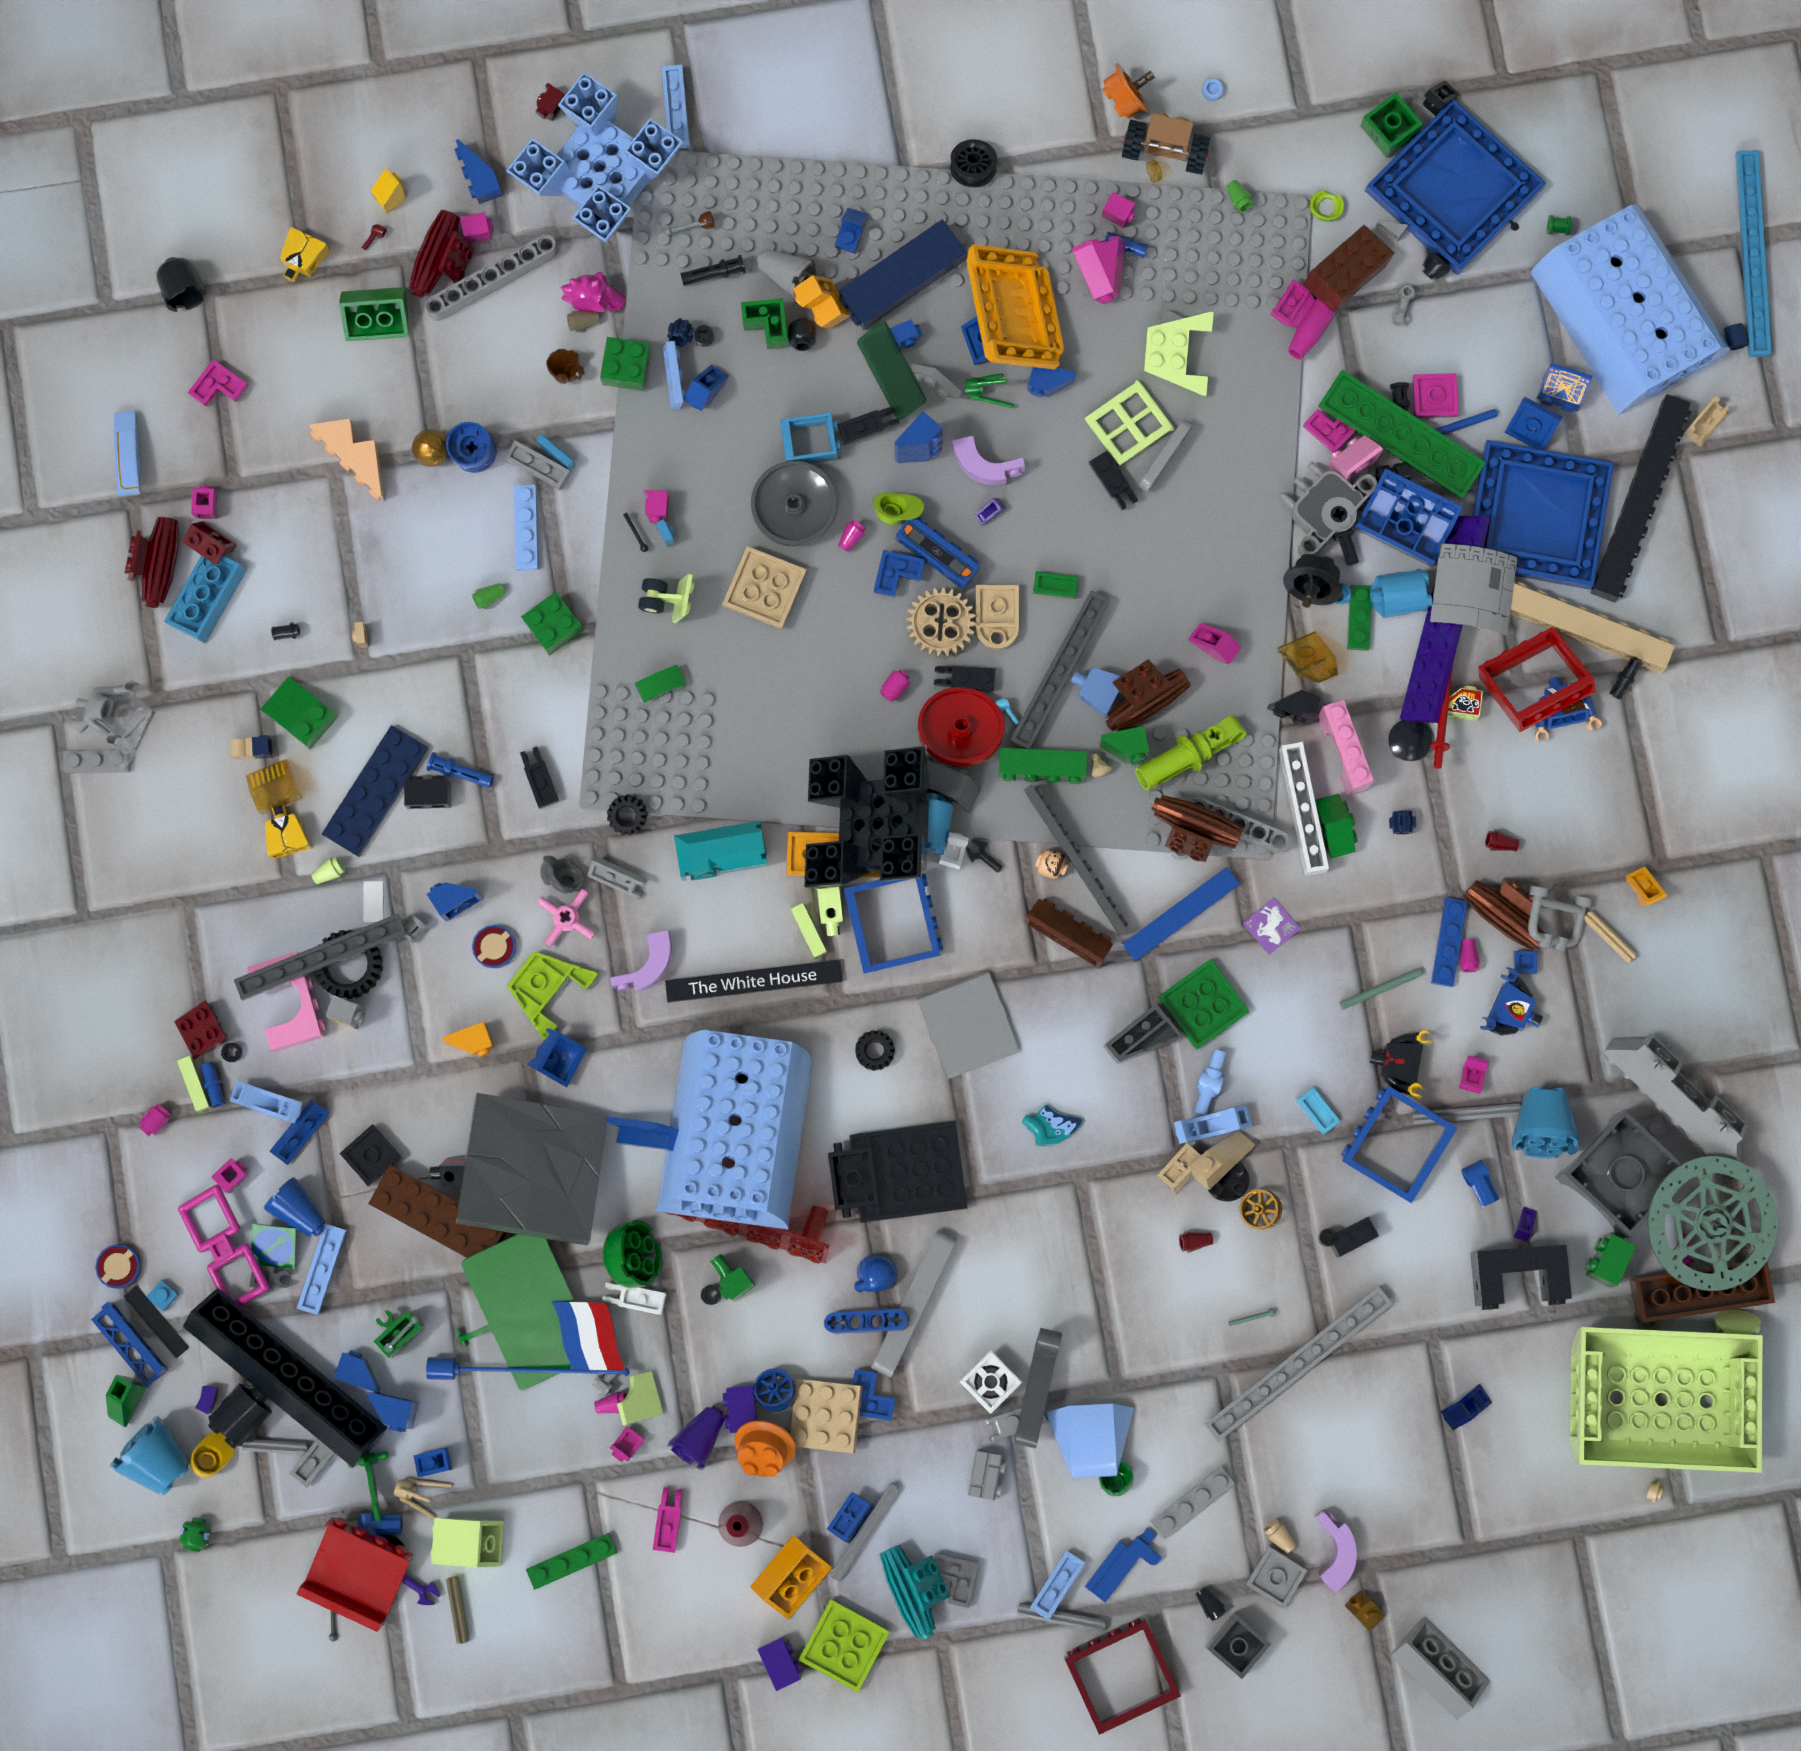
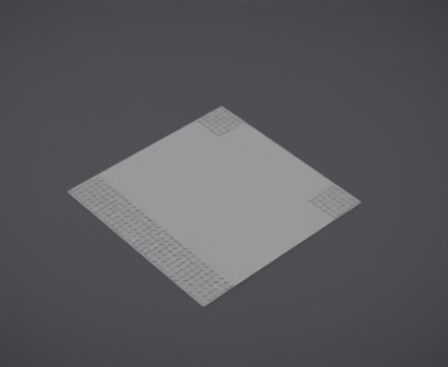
(1187, 553)

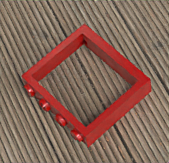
(1553, 703)

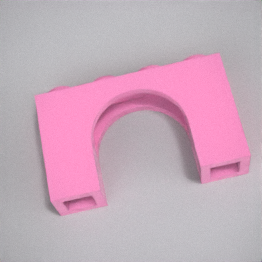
(1337, 722)
(306, 1024)

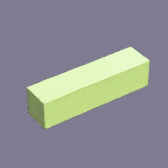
(808, 930)
(194, 1084)

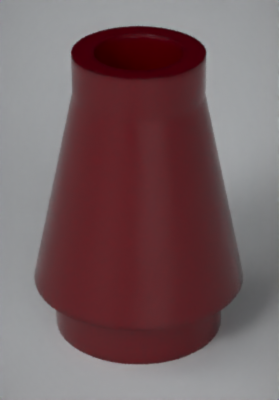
(1501, 842)
(1193, 1241)

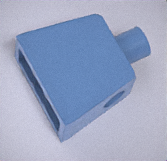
(1097, 689)

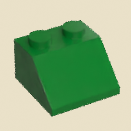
(1127, 745)

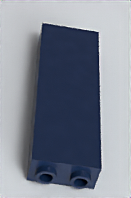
(902, 274)

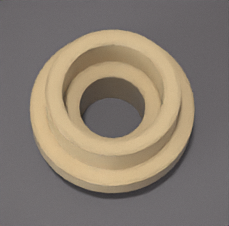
(1655, 1491)

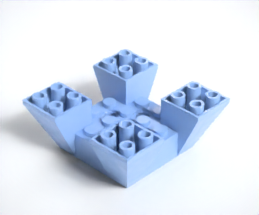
(637, 162)

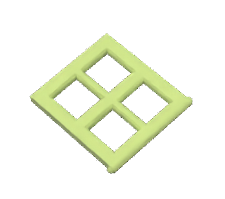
(1115, 404)

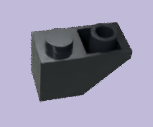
(1298, 706)

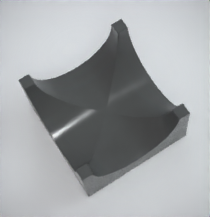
(1620, 1173)

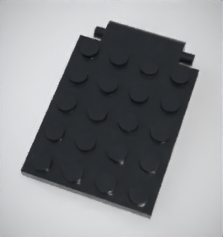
(899, 1173)

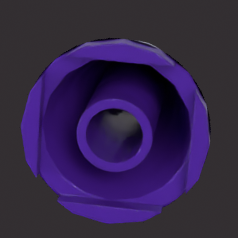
(698, 1437)

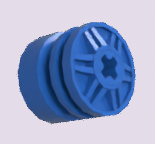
(465, 437)

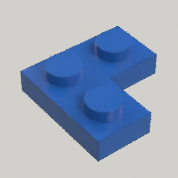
(894, 566)
(872, 1405)

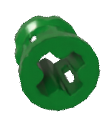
(1559, 225)

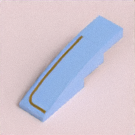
(127, 453)

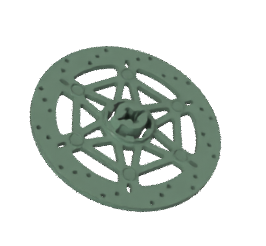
(1723, 1219)

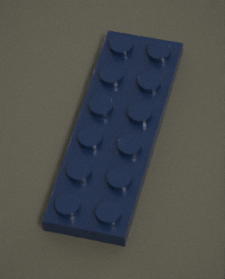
(375, 791)

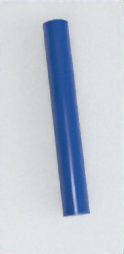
(1467, 422)

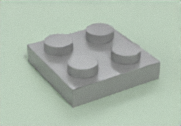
(1276, 1577)

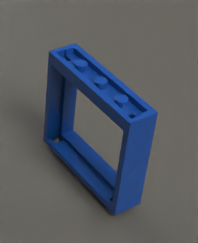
(931, 924)
(1371, 1116)

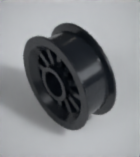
(973, 163)

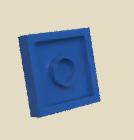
(1533, 424)

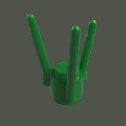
(975, 385)

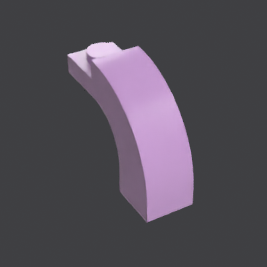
(981, 470)
(656, 966)
(1345, 1555)

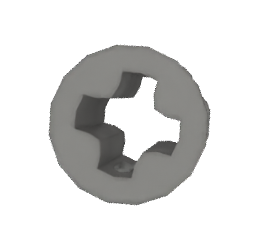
(414, 928)

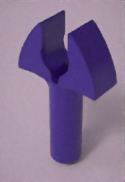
(420, 1589)

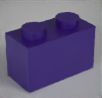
(740, 1407)
(779, 1663)

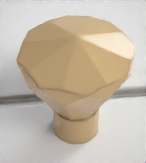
(1099, 767)

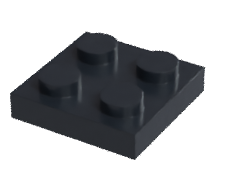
(370, 1155)

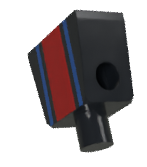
(449, 1171)

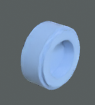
(1212, 89)

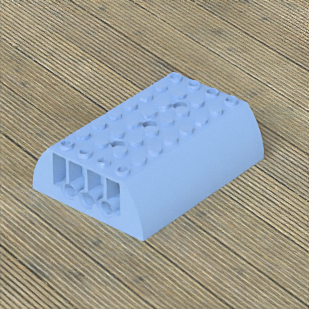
(1613, 329)
(762, 1146)

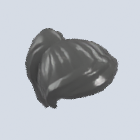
(562, 874)

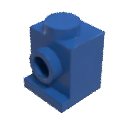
(906, 334)

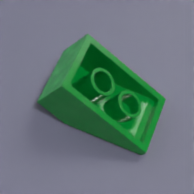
(299, 712)

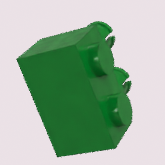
(733, 1282)

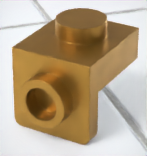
(1364, 1610)

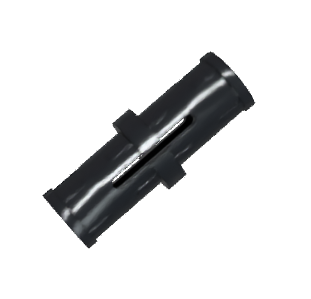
(1626, 677)

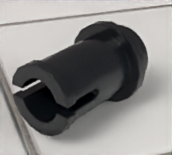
(285, 631)

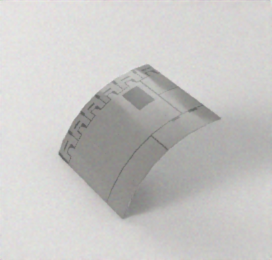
(1473, 587)

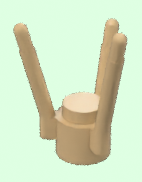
(406, 1491)

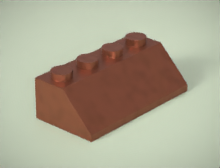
(1069, 933)

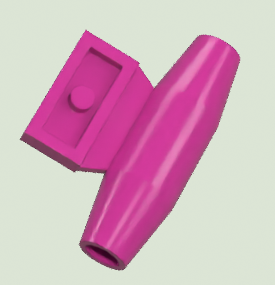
(1309, 316)

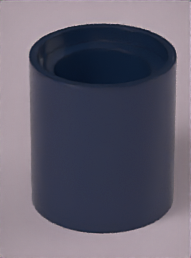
(1736, 336)

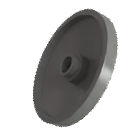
(794, 503)

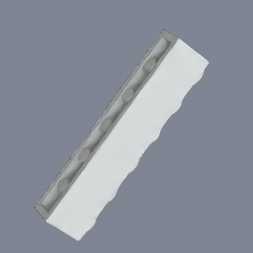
(1303, 809)

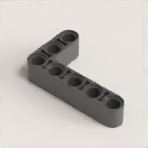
(1037, 1387)

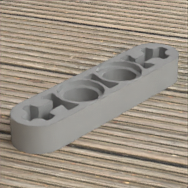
(1165, 455)

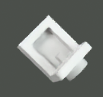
(955, 851)

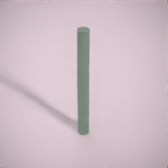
(1381, 988)

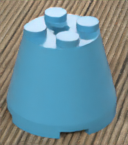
(1545, 1124)
(152, 1458)

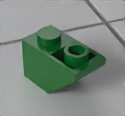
(123, 1398)

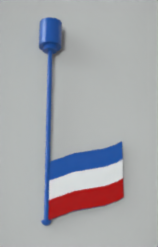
(586, 1338)

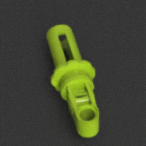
(1190, 752)

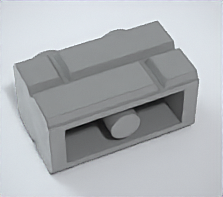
(985, 1475)

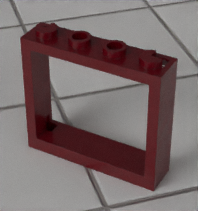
(1139, 1709)

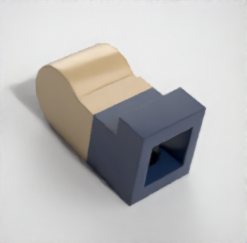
(251, 748)

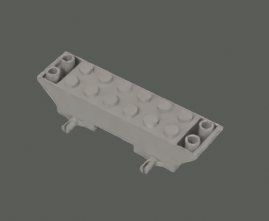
(1658, 1076)

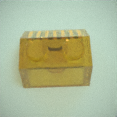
(273, 787)

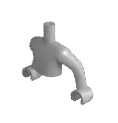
(101, 707)

